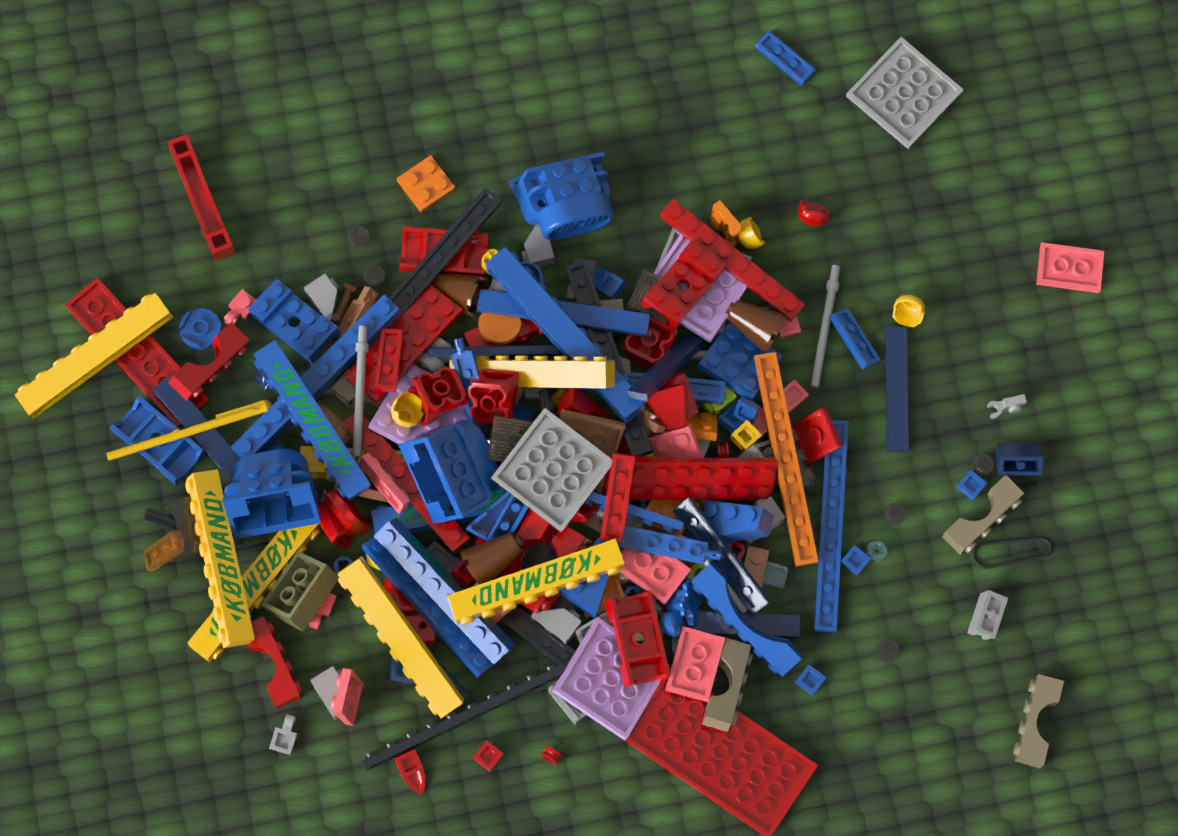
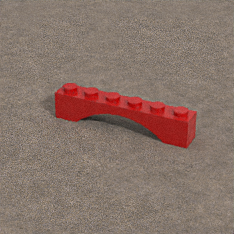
(201, 198)

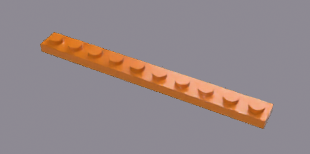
(785, 454)

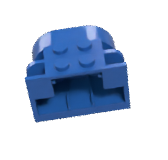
(566, 197)
(451, 469)
(271, 494)

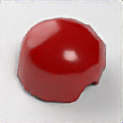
(812, 213)

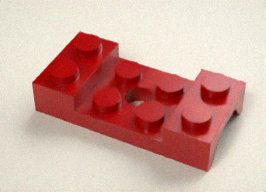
(420, 241)
(697, 270)
(643, 661)

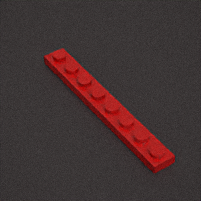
(736, 262)
(392, 464)

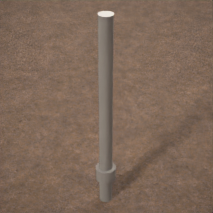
(832, 287)
(361, 349)

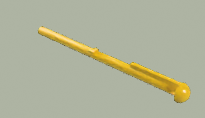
(221, 419)

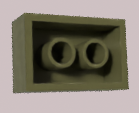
(300, 591)

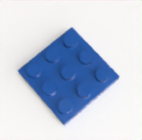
(733, 361)

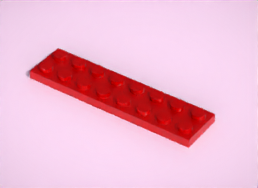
(145, 362)
(701, 478)

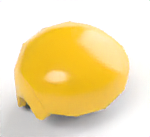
(750, 234)
(909, 310)
(407, 409)

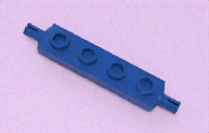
(466, 368)
(667, 545)

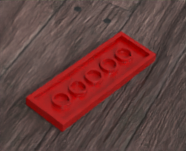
(422, 326)

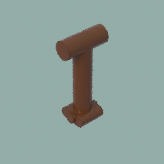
(349, 290)

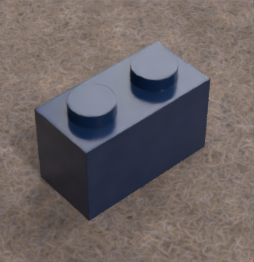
(1019, 459)

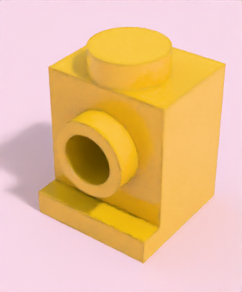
(745, 436)

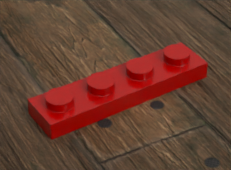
(617, 497)

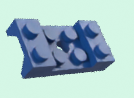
(277, 309)
(172, 458)

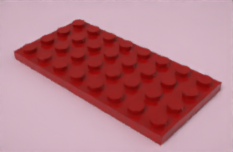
(737, 769)

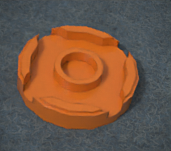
(499, 328)

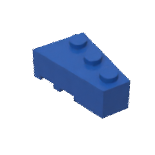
(498, 518)
(738, 521)
(587, 595)

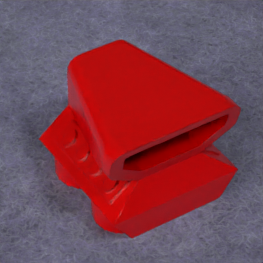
(648, 350)
(439, 393)
(493, 395)
(674, 402)
(341, 519)

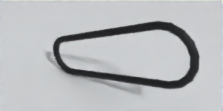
(1011, 541)

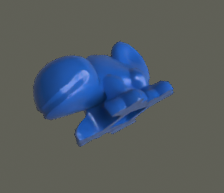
(681, 604)

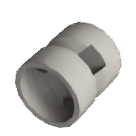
(433, 364)

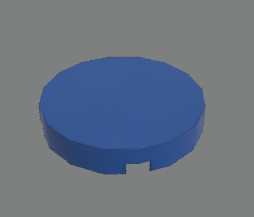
(199, 328)

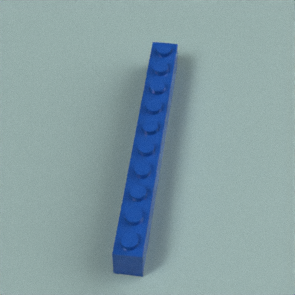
(558, 326)
(318, 377)

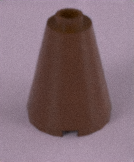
(462, 290)
(756, 322)
(492, 557)

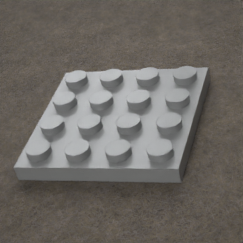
(904, 92)
(552, 469)

